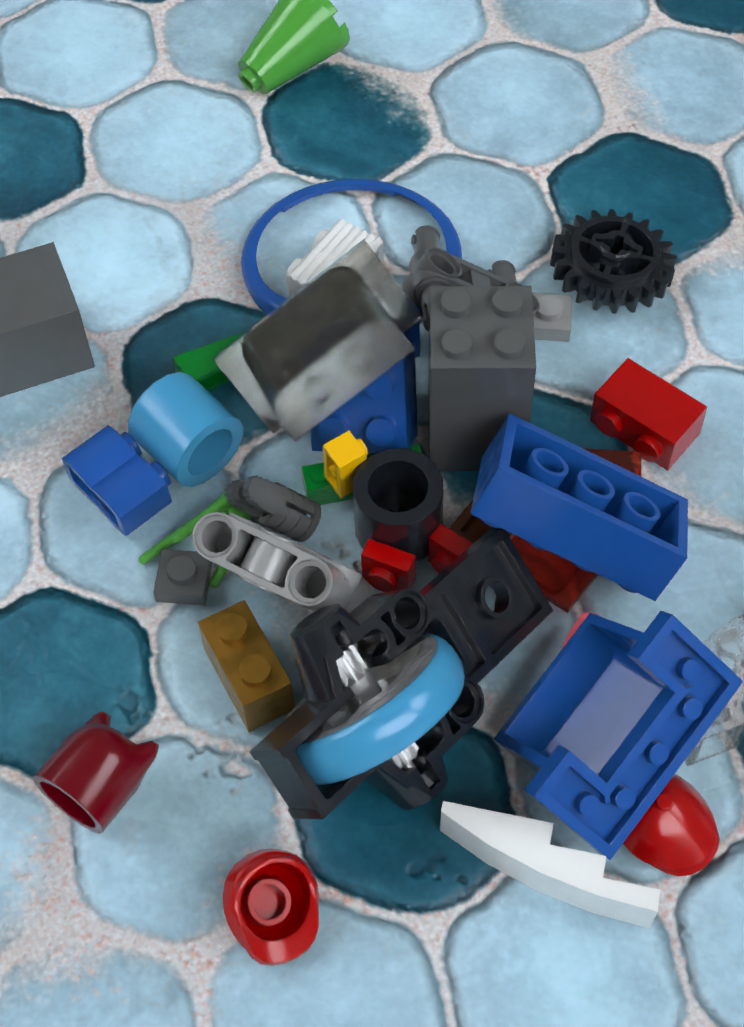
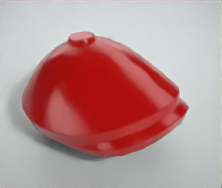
(676, 831)
(272, 905)

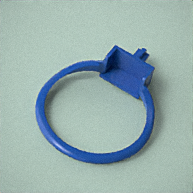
(268, 300)

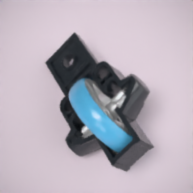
(406, 689)

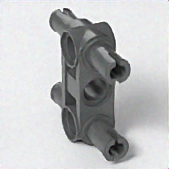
(437, 267)

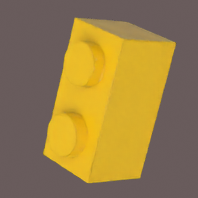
(341, 461)

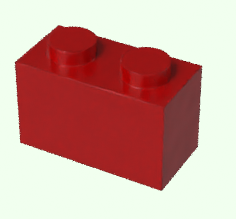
(647, 414)

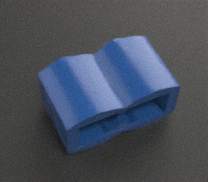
(118, 479)

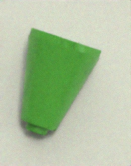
(291, 42)

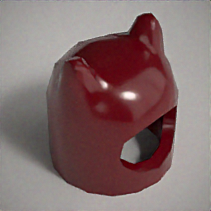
(95, 772)

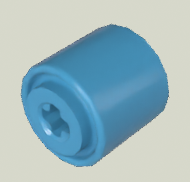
(185, 429)

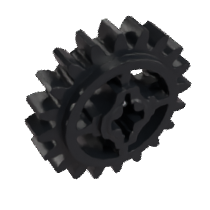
(613, 261)

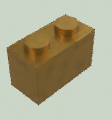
(247, 665)

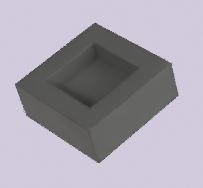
(182, 577)

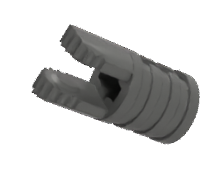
(275, 506)

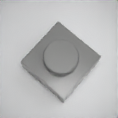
(554, 317)

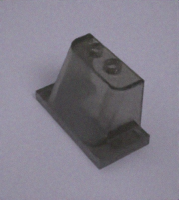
(322, 343)

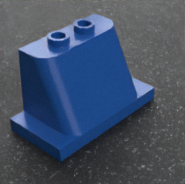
(616, 722)

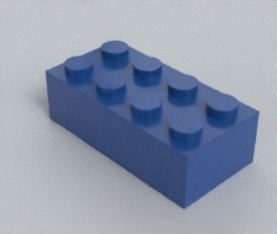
(582, 508)

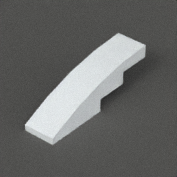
(524, 852)

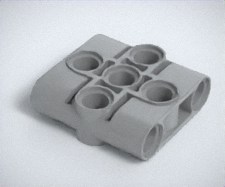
(277, 563)

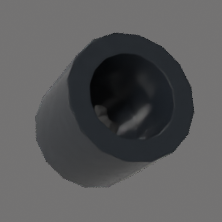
(398, 500)

